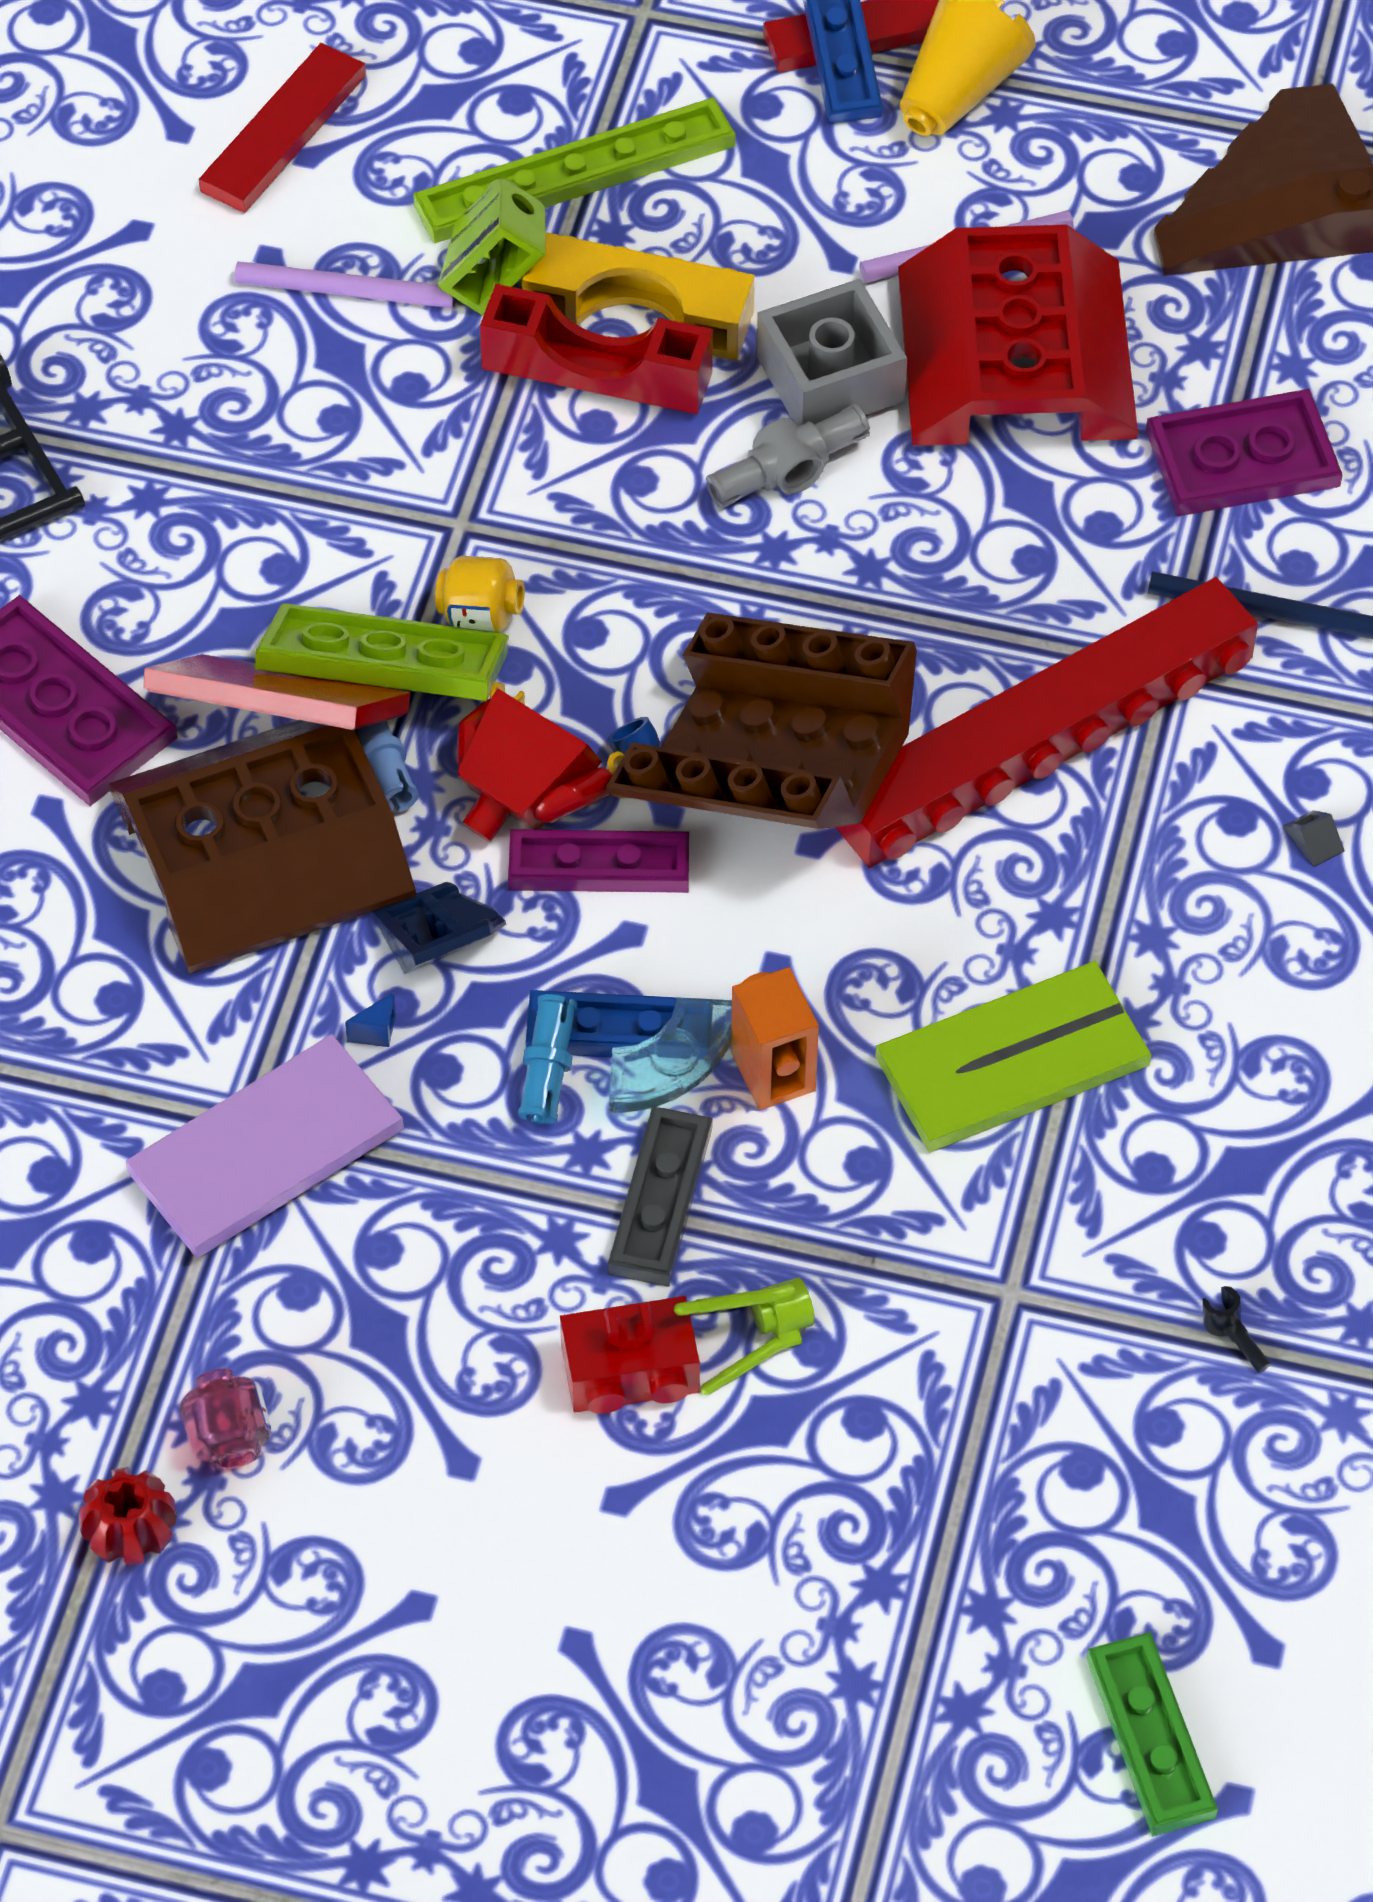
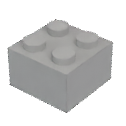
(831, 354)

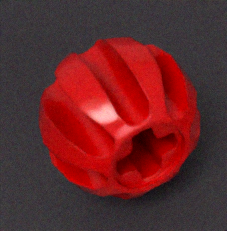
(127, 1516)

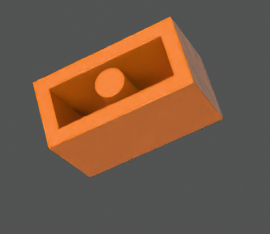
(774, 1037)

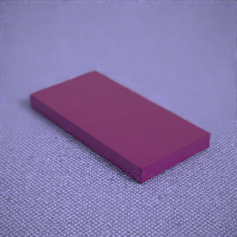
(71, 706)

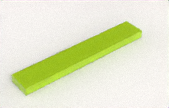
(587, 163)

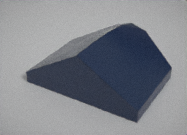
(435, 925)

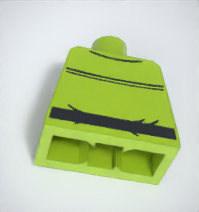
(505, 230)

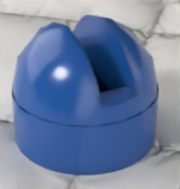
(636, 731)

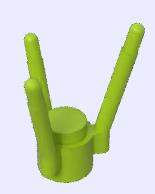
(775, 1309)

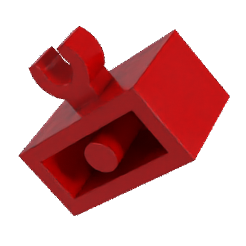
(629, 1355)

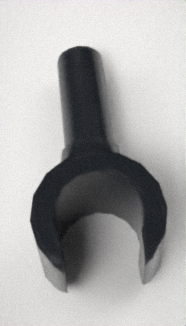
(1229, 1324)

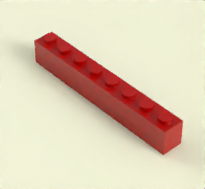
(1054, 718)

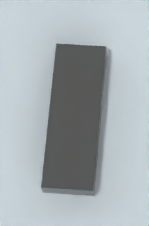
(660, 1196)

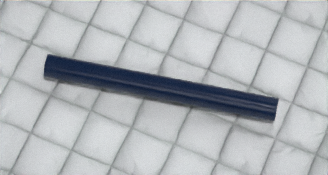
(1274, 607)

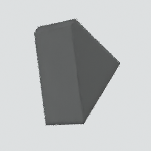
(1315, 836)

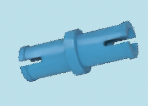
(547, 1059)

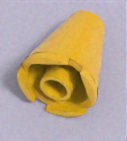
(961, 61)

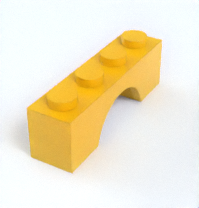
(595, 276)

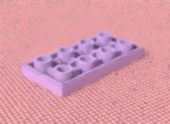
(264, 1145)

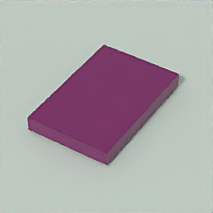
(1243, 452)

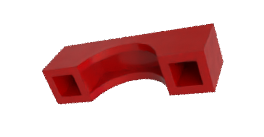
(533, 340)

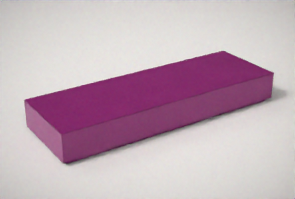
(598, 861)

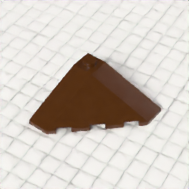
(1282, 193)

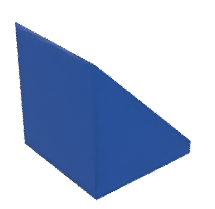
(373, 1024)

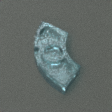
(672, 1059)

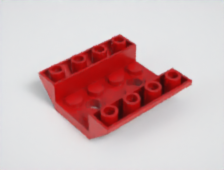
(970, 321)

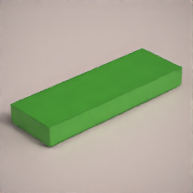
(1151, 1734)

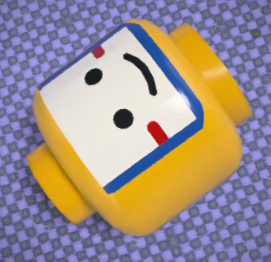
(479, 593)

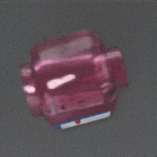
(225, 1419)

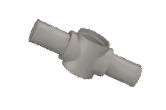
(788, 456)

